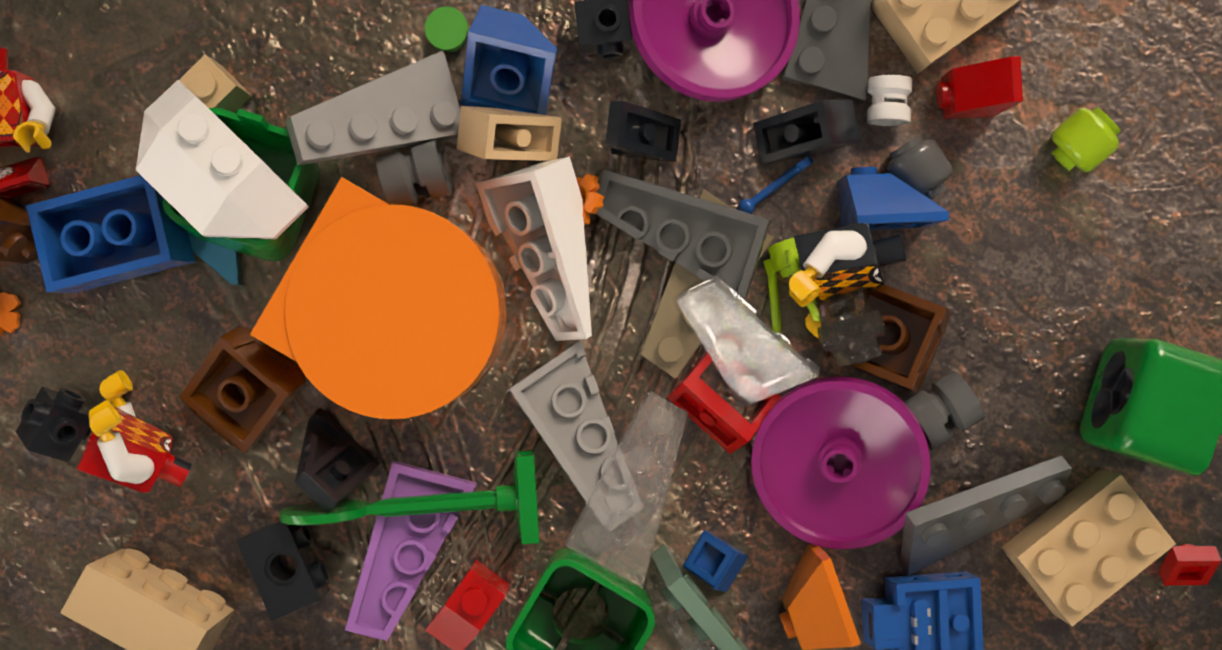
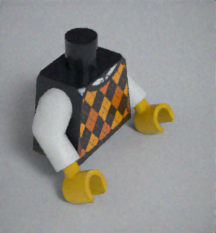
(839, 263)

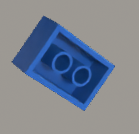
(106, 236)

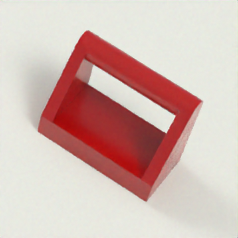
(713, 412)

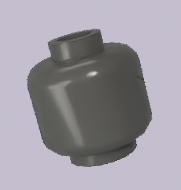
(921, 166)

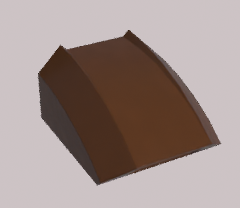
(912, 337)
(242, 388)

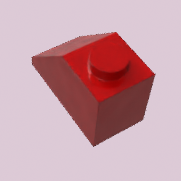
(980, 89)
(468, 607)

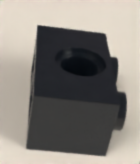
(278, 589)

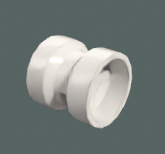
(889, 100)

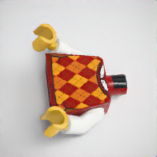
(24, 109)
(127, 447)

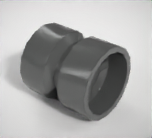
(413, 174)
(945, 408)

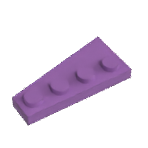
(401, 551)

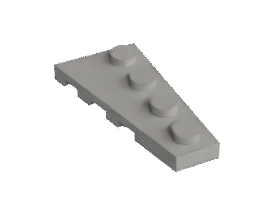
(380, 115)
(569, 417)

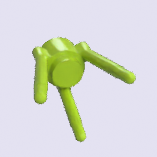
(786, 261)

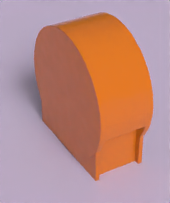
(387, 307)

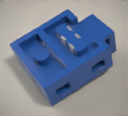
(925, 613)

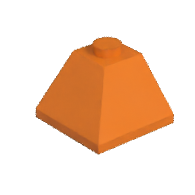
(816, 605)

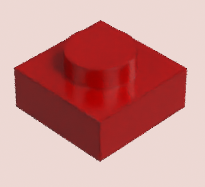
(1189, 565)

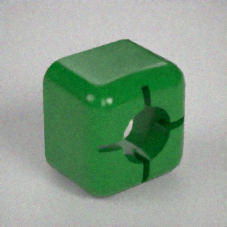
(627, 606)

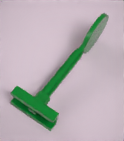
(517, 497)

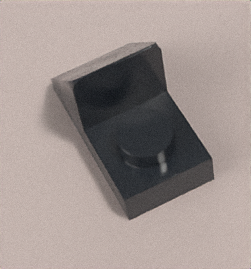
(642, 132)

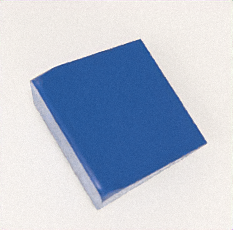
(715, 561)

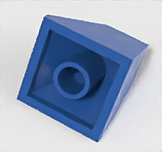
(507, 63)
(885, 202)

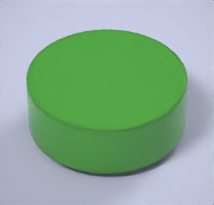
(447, 29)

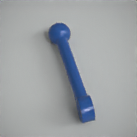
(749, 205)

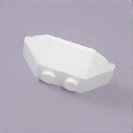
(211, 171)

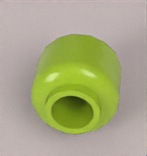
(1085, 139)

